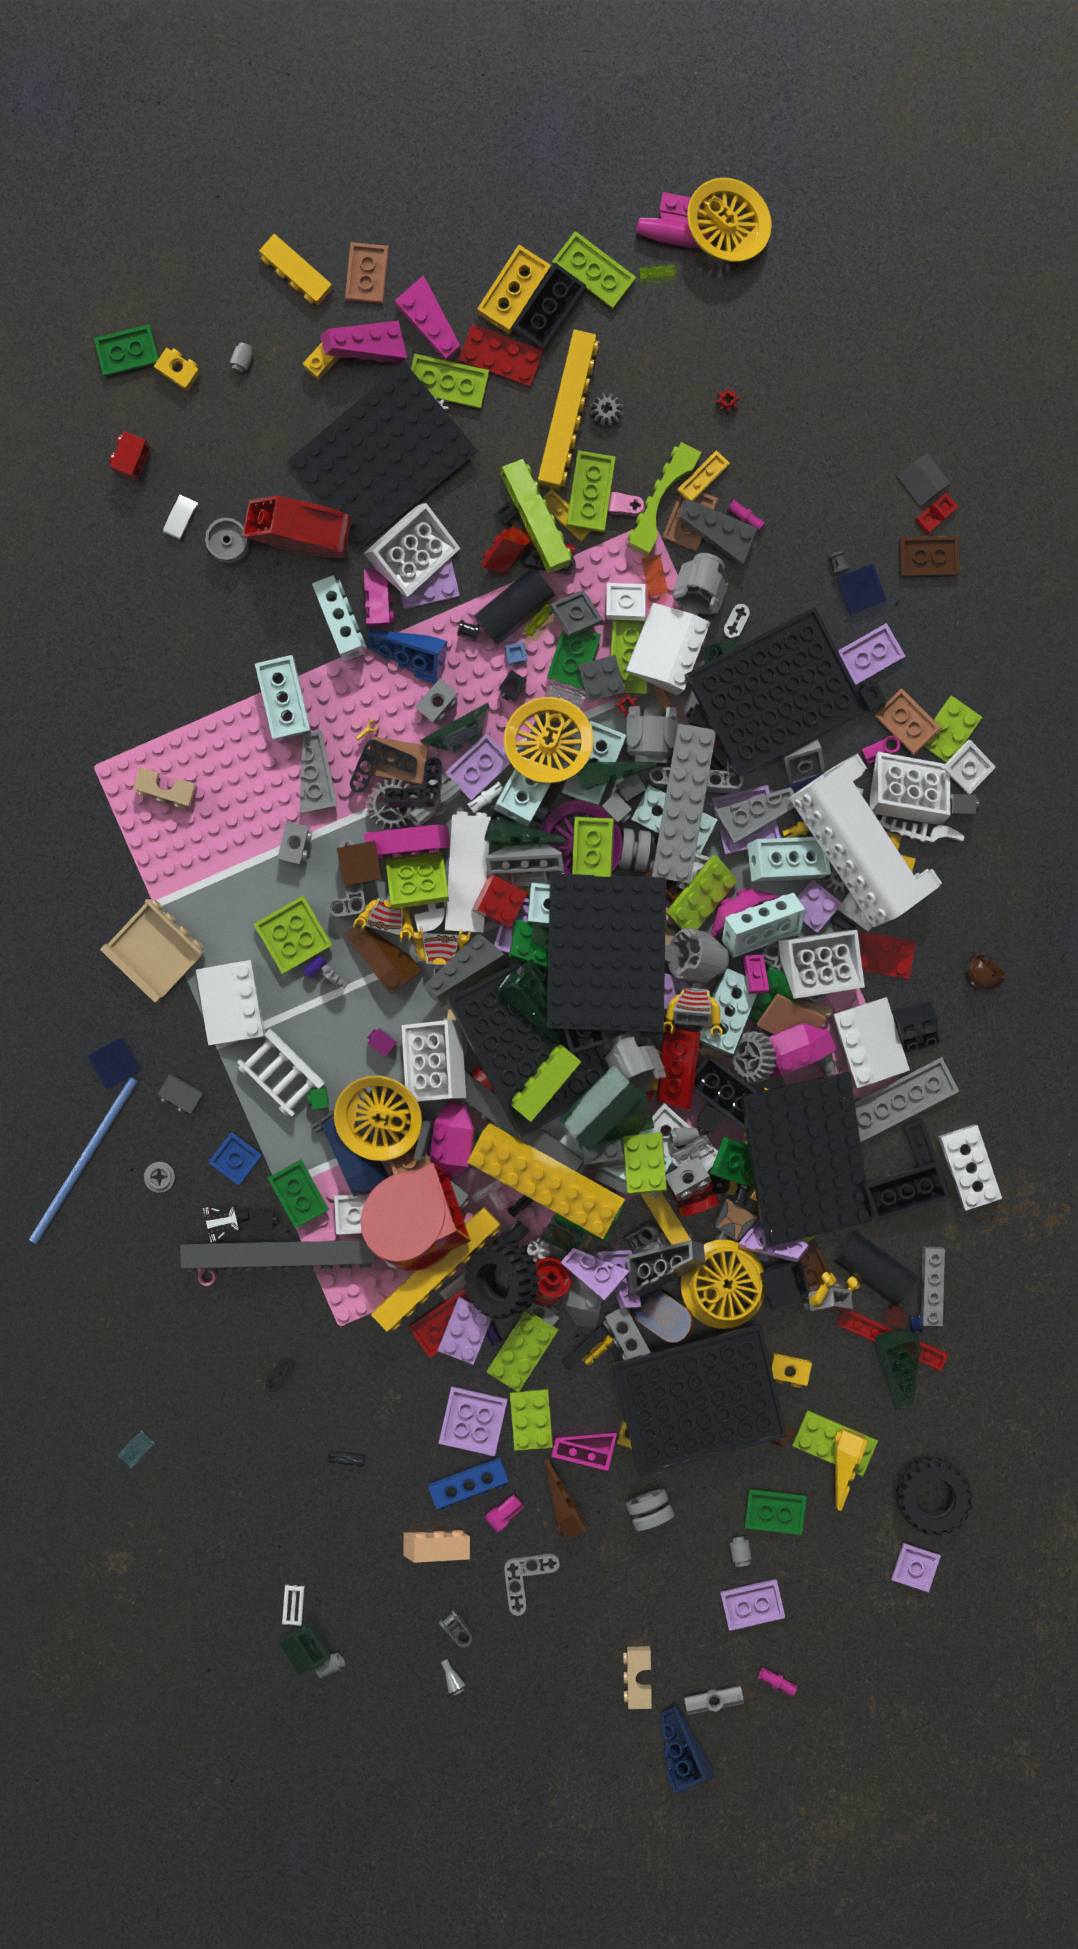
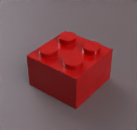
(129, 456)
(499, 901)

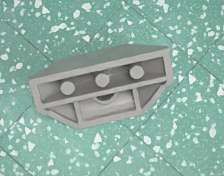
(525, 864)
(582, 1302)

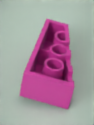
(425, 314)
(369, 341)
(410, 840)

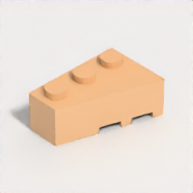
(436, 1546)

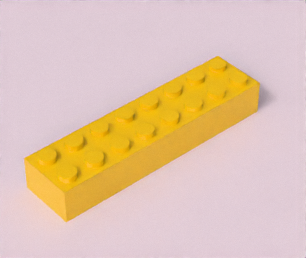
(568, 405)
(545, 1180)
(420, 1283)

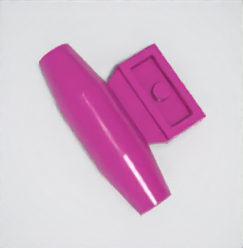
(673, 224)

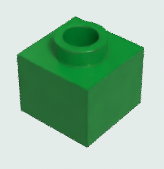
(318, 1098)

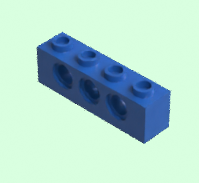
(444, 1501)

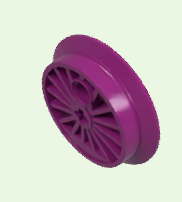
(570, 808)

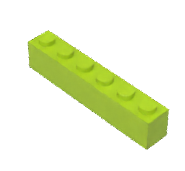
(535, 516)

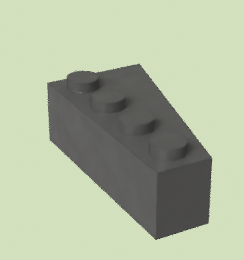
(720, 530)
(467, 968)
(662, 1265)

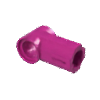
(871, 751)
(500, 1516)

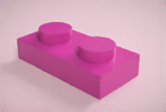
(755, 974)

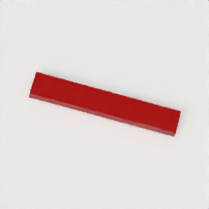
(869, 1328)

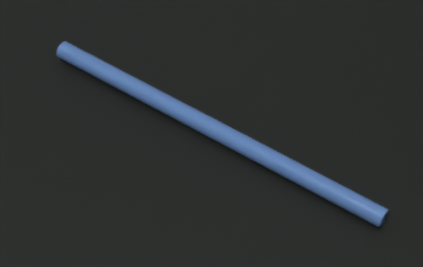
(83, 1160)

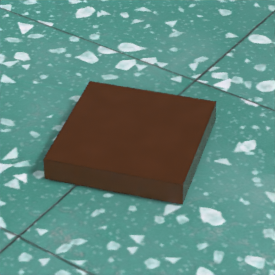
(359, 863)

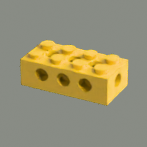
(510, 277)

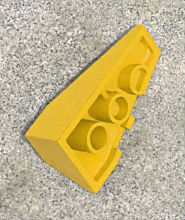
(848, 1452)

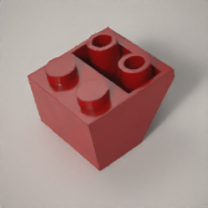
(506, 550)

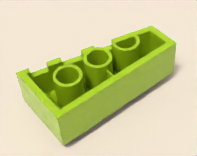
(545, 1083)

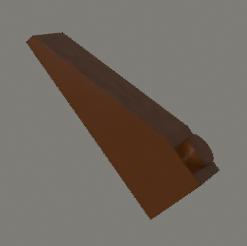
(386, 960)
(567, 1515)

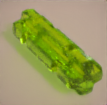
(657, 271)
(538, 620)

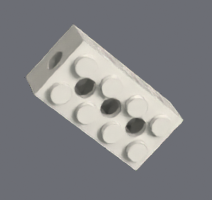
(666, 1116)
(982, 1169)

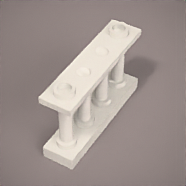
(286, 1054)

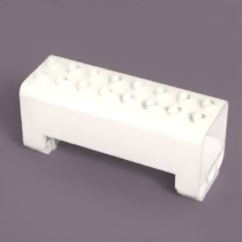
(860, 845)

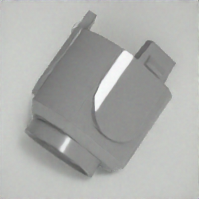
(701, 585)
(651, 736)
(696, 956)
(636, 1059)

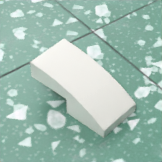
(179, 517)

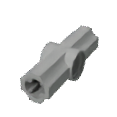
(421, 814)
(701, 1703)

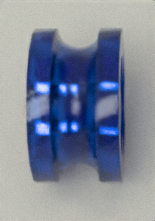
(916, 1324)

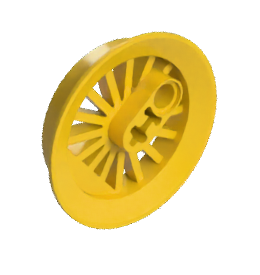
(727, 222)
(558, 709)
(348, 1107)
(751, 1267)

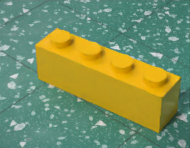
(295, 269)

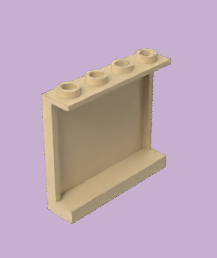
(154, 950)

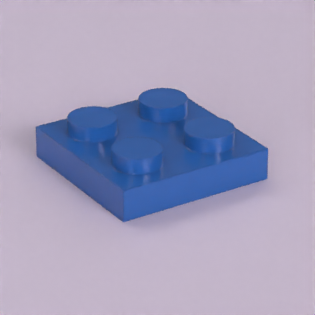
(235, 1158)

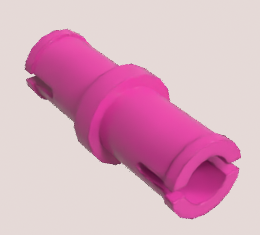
(745, 515)
(777, 1682)

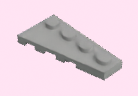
(316, 779)
(754, 813)

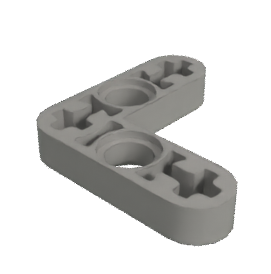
(521, 1571)

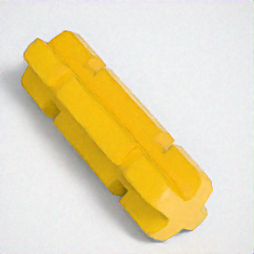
(598, 1350)

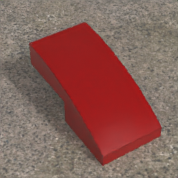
(936, 513)

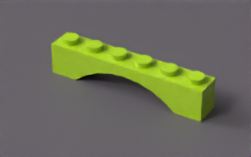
(682, 464)

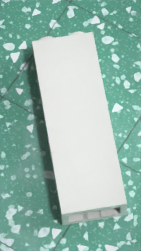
(466, 871)

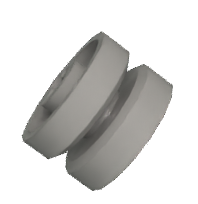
(227, 552)
(634, 850)
(650, 1509)

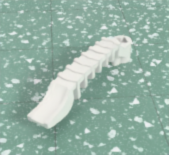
(937, 832)

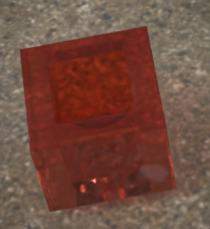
(895, 1316)

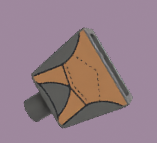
(733, 1220)

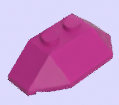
(745, 900)
(800, 1047)
(452, 1139)

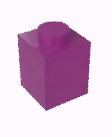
(381, 1042)

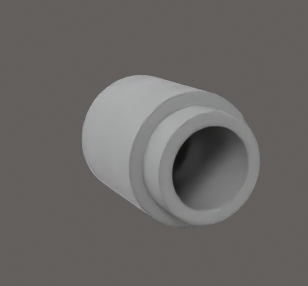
(241, 357)
(740, 1551)

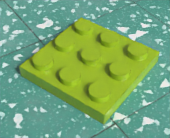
(417, 880)
(293, 934)

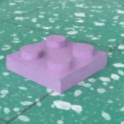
(818, 905)
(916, 1567)

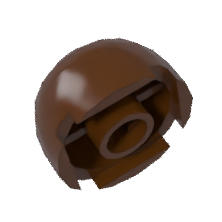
(985, 973)

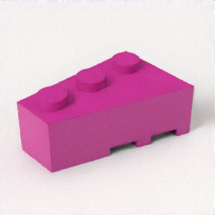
(377, 600)
(586, 1450)

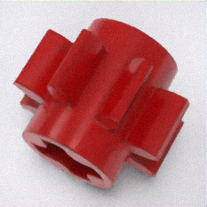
(731, 396)
(622, 708)

